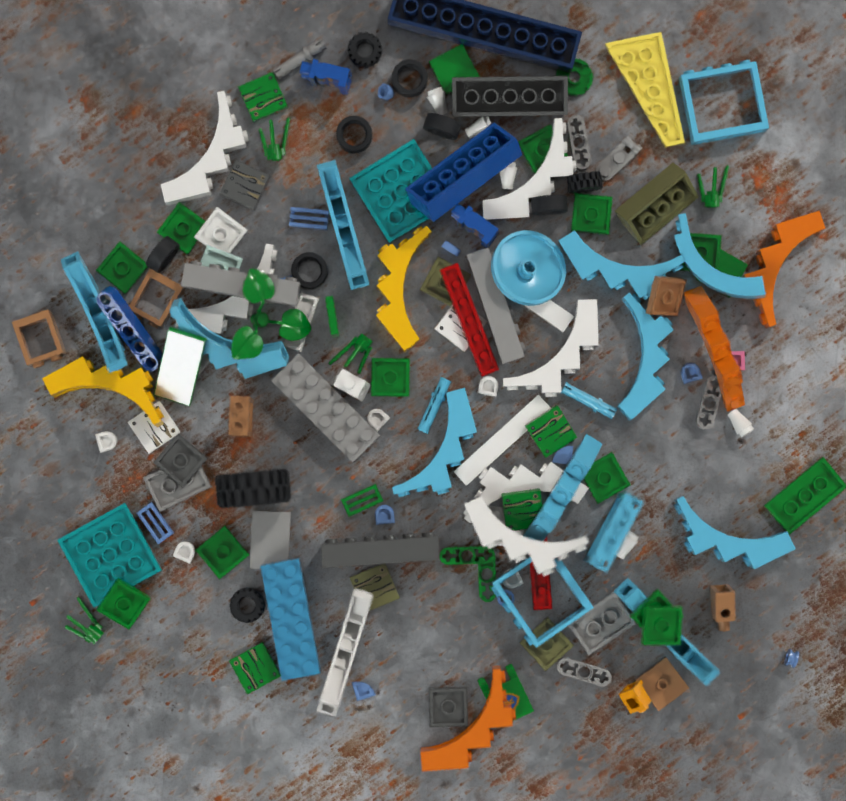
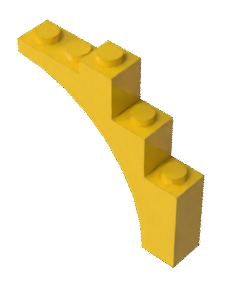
(391, 286)
(80, 376)

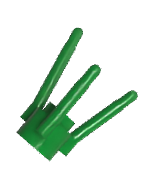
(273, 151)
(712, 198)
(362, 344)
(91, 633)

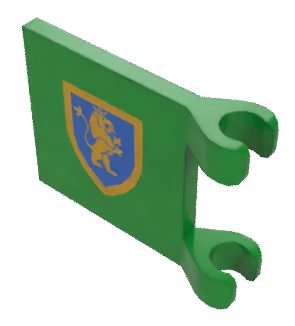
(514, 691)

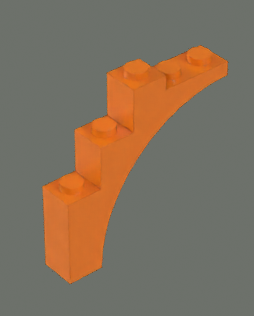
(788, 236)
(718, 347)
(454, 752)

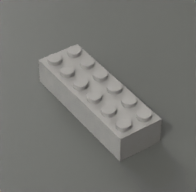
(325, 407)

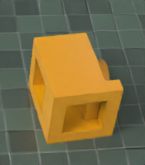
(635, 697)

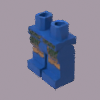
(327, 75)
(475, 224)

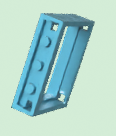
(732, 132)
(613, 531)
(519, 621)

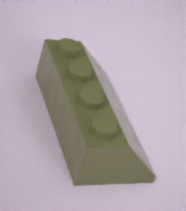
(657, 203)

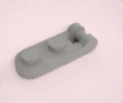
(617, 159)

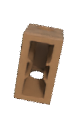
(722, 598)

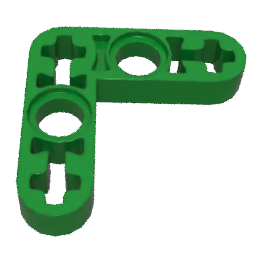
(482, 564)

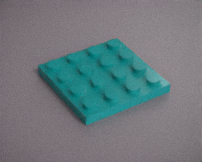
(384, 192)
(107, 551)

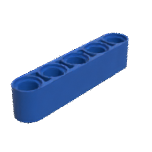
(129, 319)

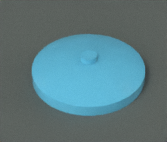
(528, 268)

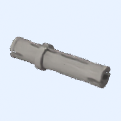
(295, 61)

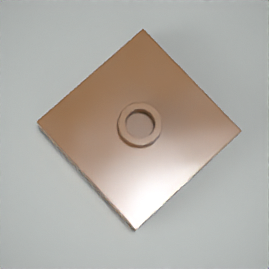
(666, 296)
(662, 683)

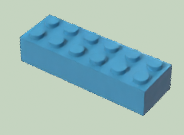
(290, 618)

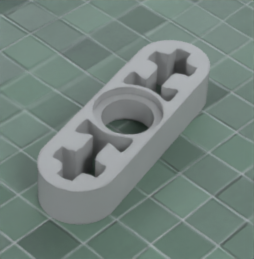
(571, 130)
(711, 417)
(596, 681)

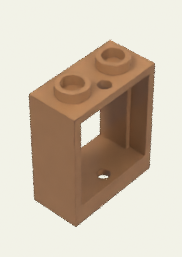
(179, 290)
(32, 320)
(242, 421)

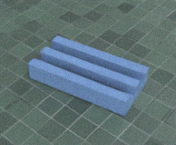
(309, 218)
(146, 509)

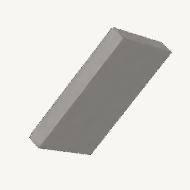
(169, 493)
(269, 537)
(602, 623)

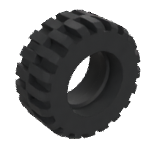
(253, 488)

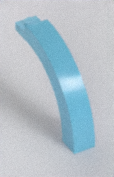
(718, 281)

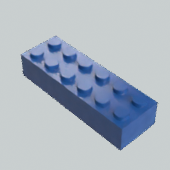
(463, 171)

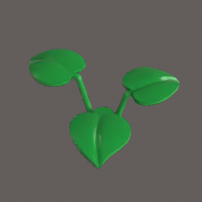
(293, 326)

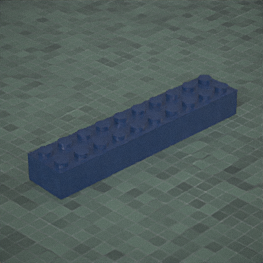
(489, 30)

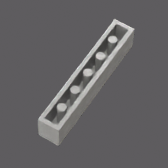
(231, 281)
(496, 310)

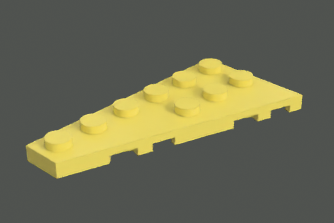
(647, 73)

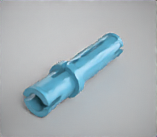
(588, 400)
(434, 405)

